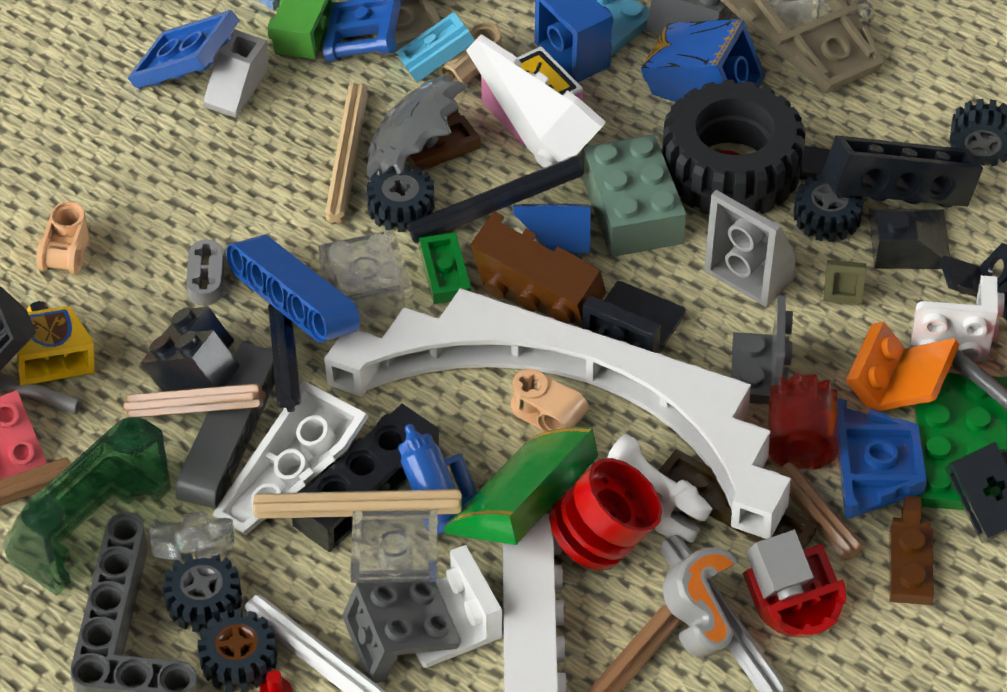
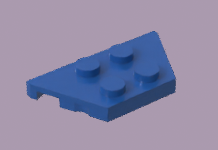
(877, 460)

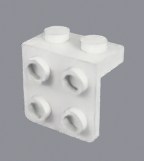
(970, 325)

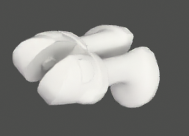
(679, 495)

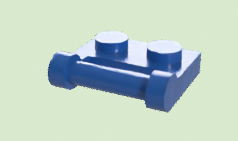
(357, 19)

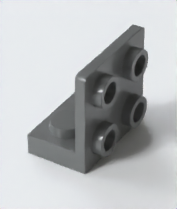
(761, 357)
(397, 621)

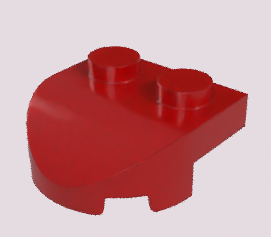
(808, 612)

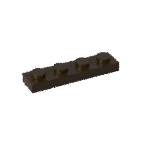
(683, 467)

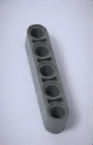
(225, 434)

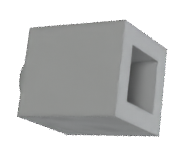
(779, 566)

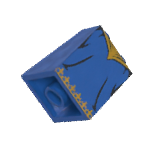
(699, 54)

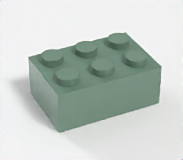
(633, 195)

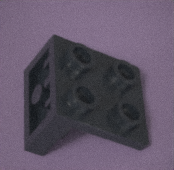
(633, 317)

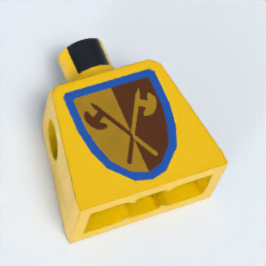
(57, 349)

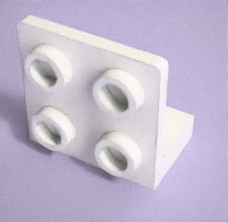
(469, 605)

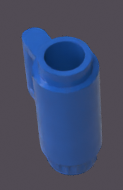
(429, 471)

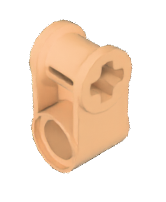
(64, 239)
(549, 405)

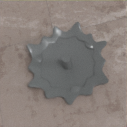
(413, 123)

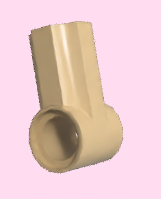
(462, 67)

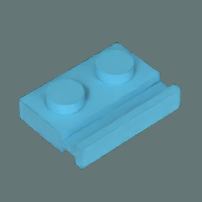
(435, 47)

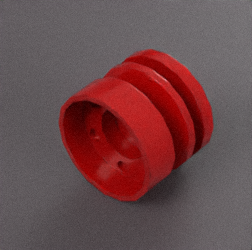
(605, 514)

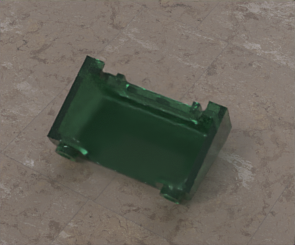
(120, 463)

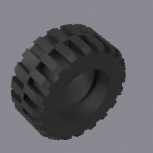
(739, 116)

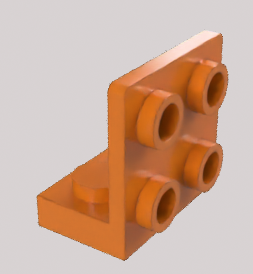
(897, 376)

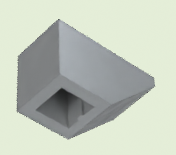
(236, 73)

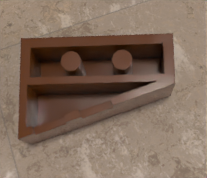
(533, 275)

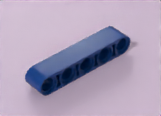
(293, 288)

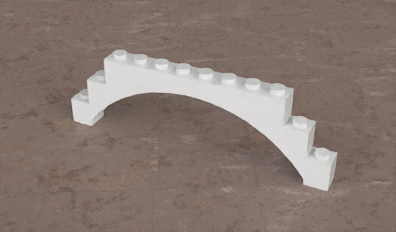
(484, 333)

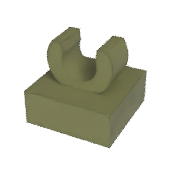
(844, 282)

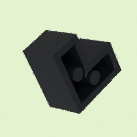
(191, 352)

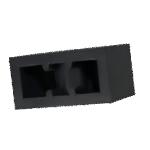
(970, 477)

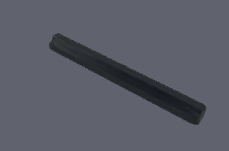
(496, 198)
(284, 360)

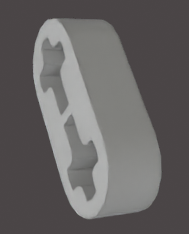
(197, 272)

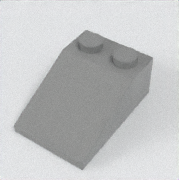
(747, 250)

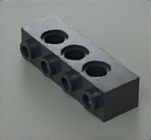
(901, 171)
(367, 466)

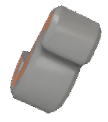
(694, 603)

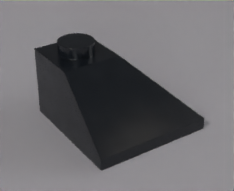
(908, 238)

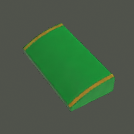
(526, 486)

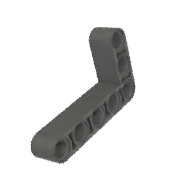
(112, 626)

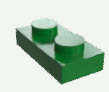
(444, 266)

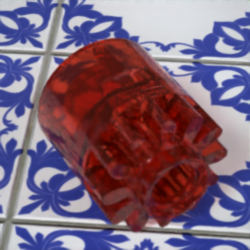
(803, 422)

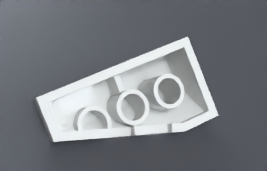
(546, 121)
(292, 453)

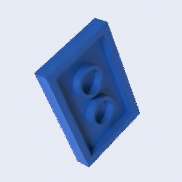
(184, 49)

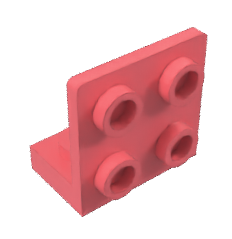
(17, 438)

